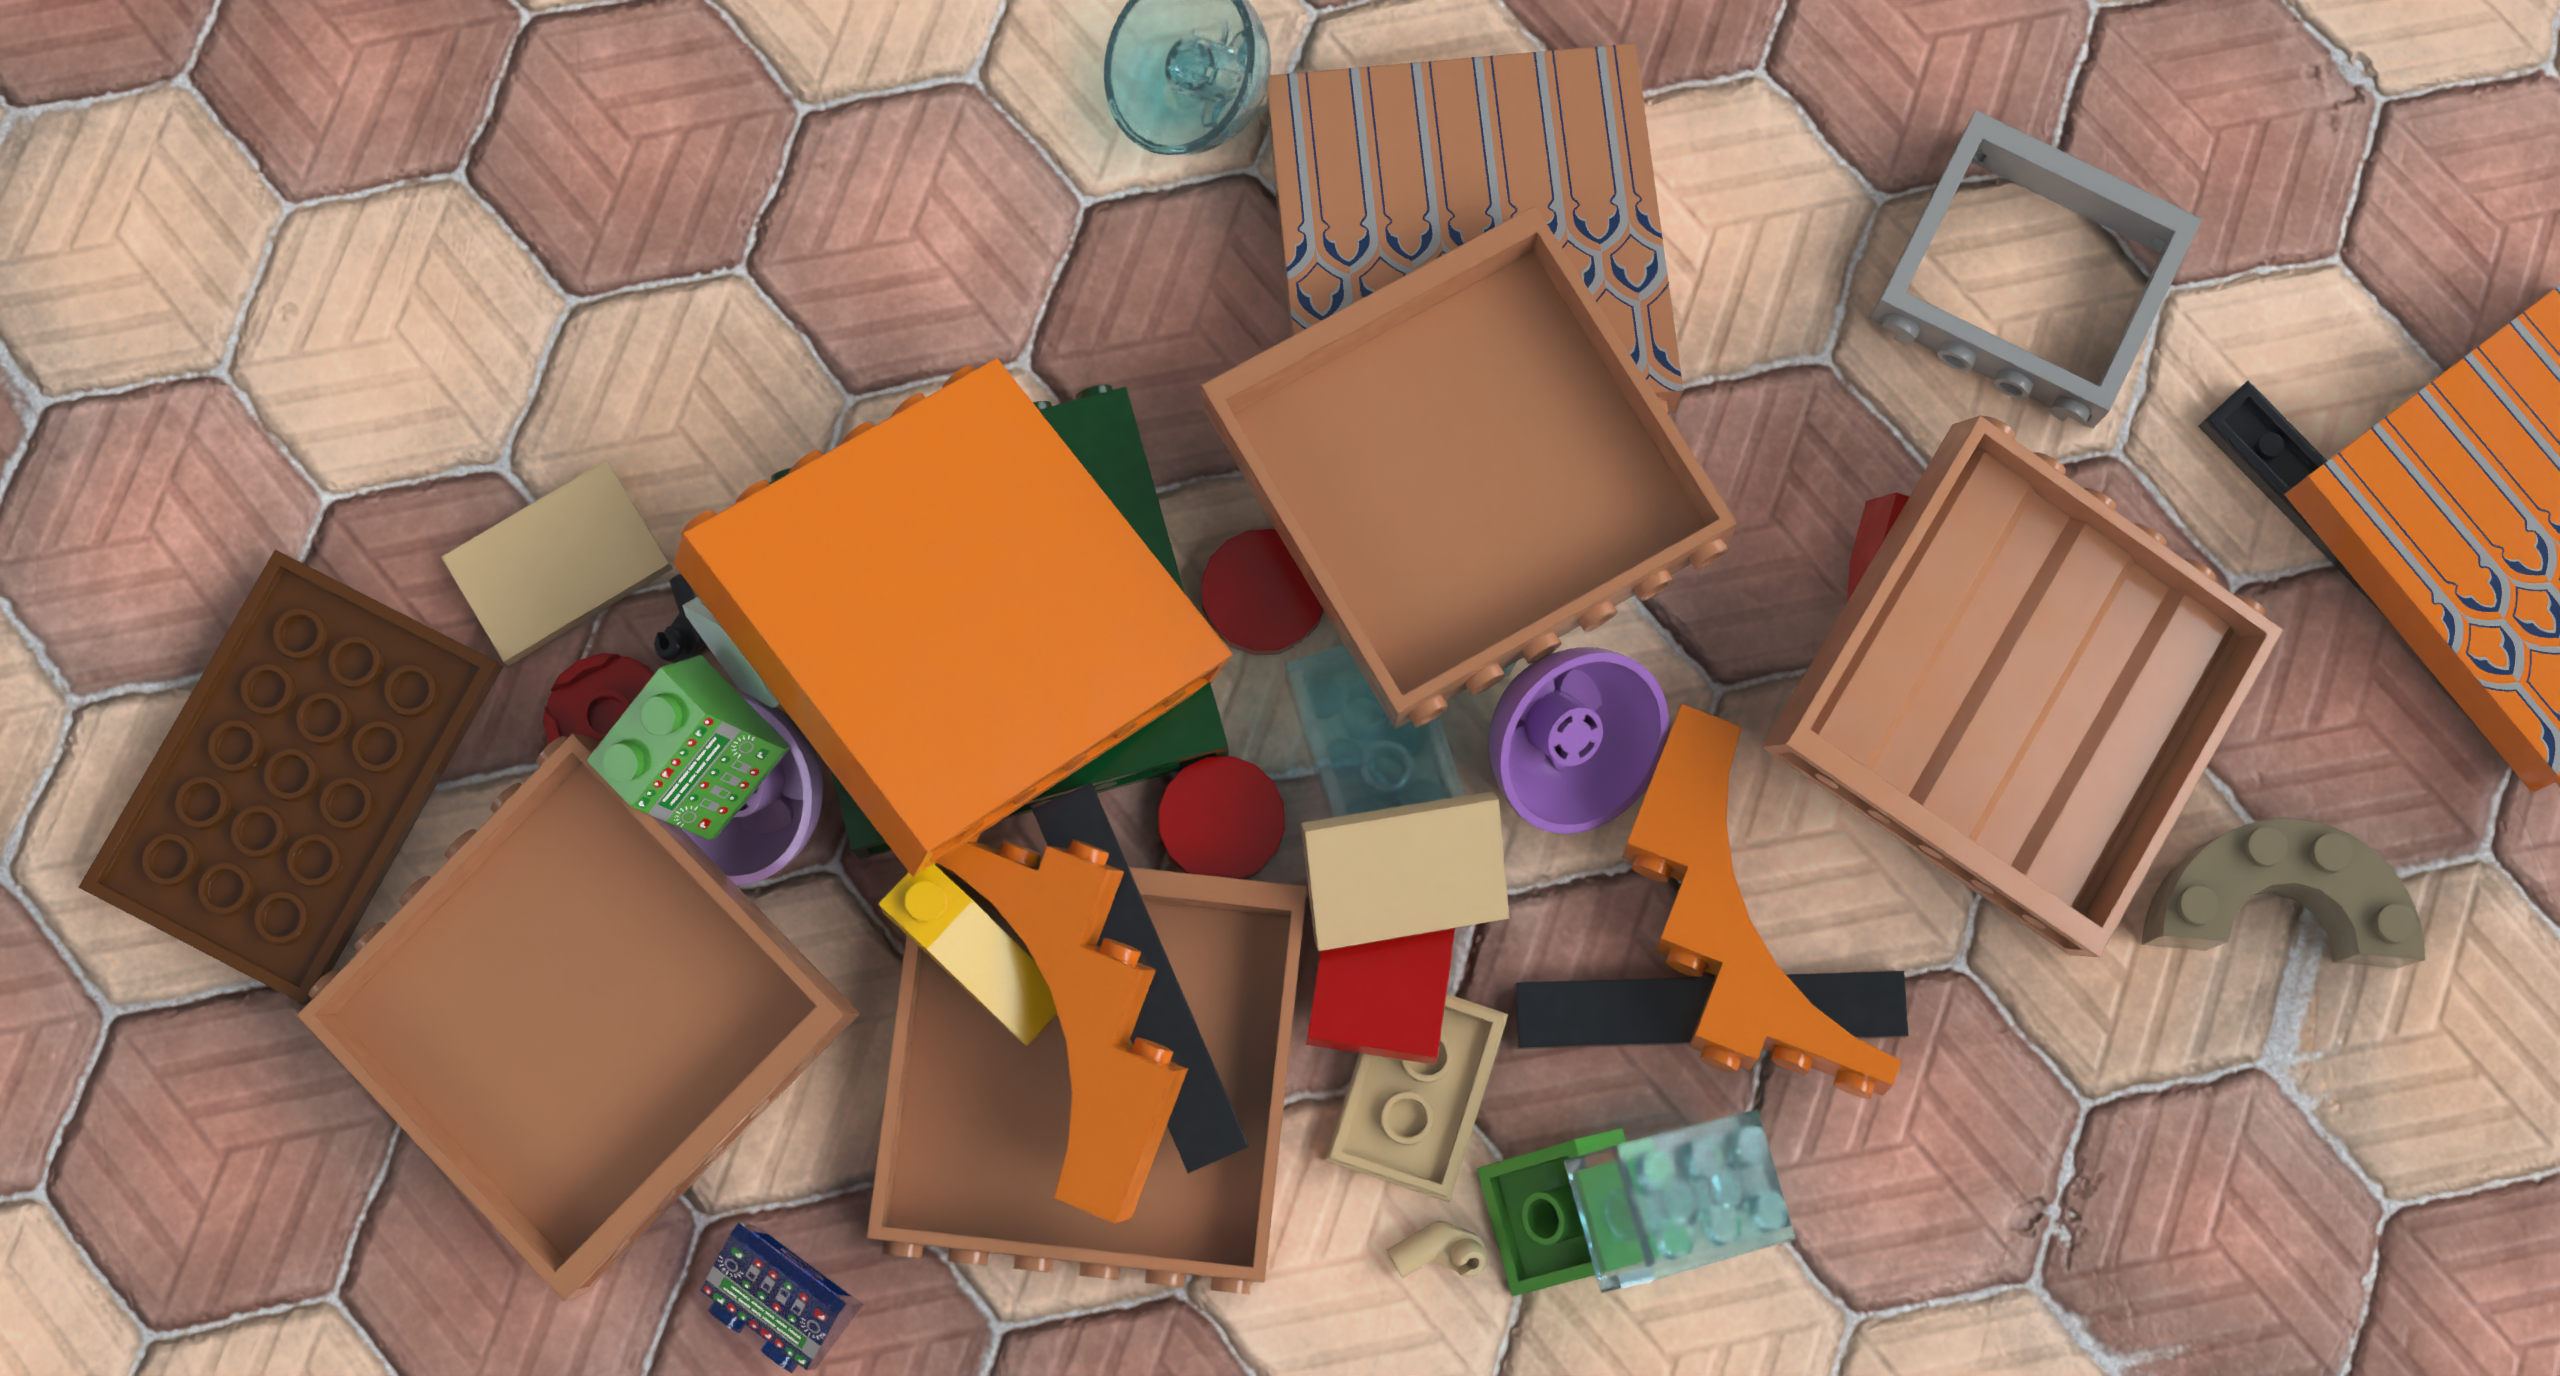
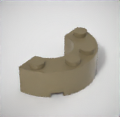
(2304, 860)

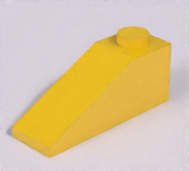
(972, 950)

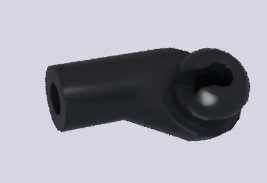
(681, 638)

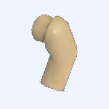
(1443, 1245)

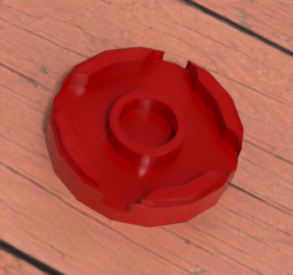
(1258, 595)
(593, 695)
(1222, 818)

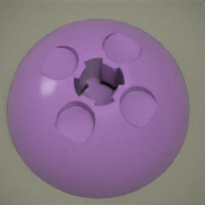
(1577, 738)

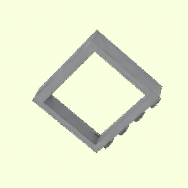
(2078, 188)

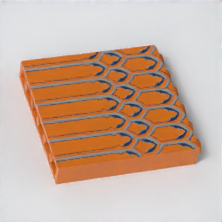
(2458, 532)

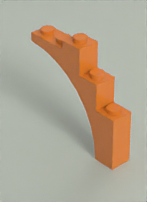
(1751, 1000)
(1117, 1088)

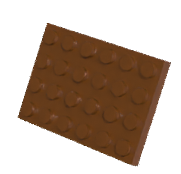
(291, 777)

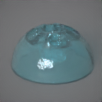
(1186, 72)

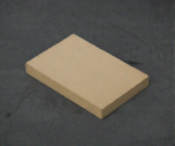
(556, 563)
(1405, 870)
(1415, 1117)

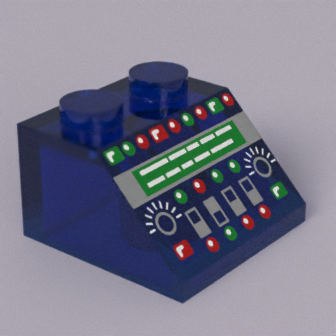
(778, 1297)

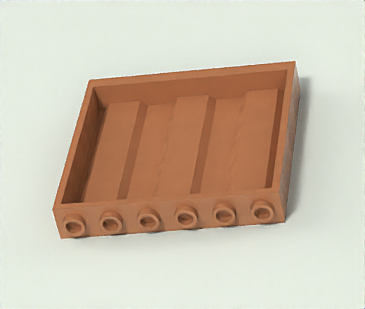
(2025, 686)

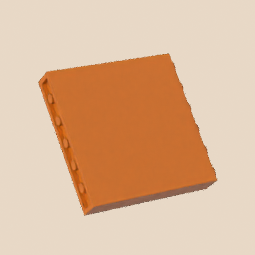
(950, 611)

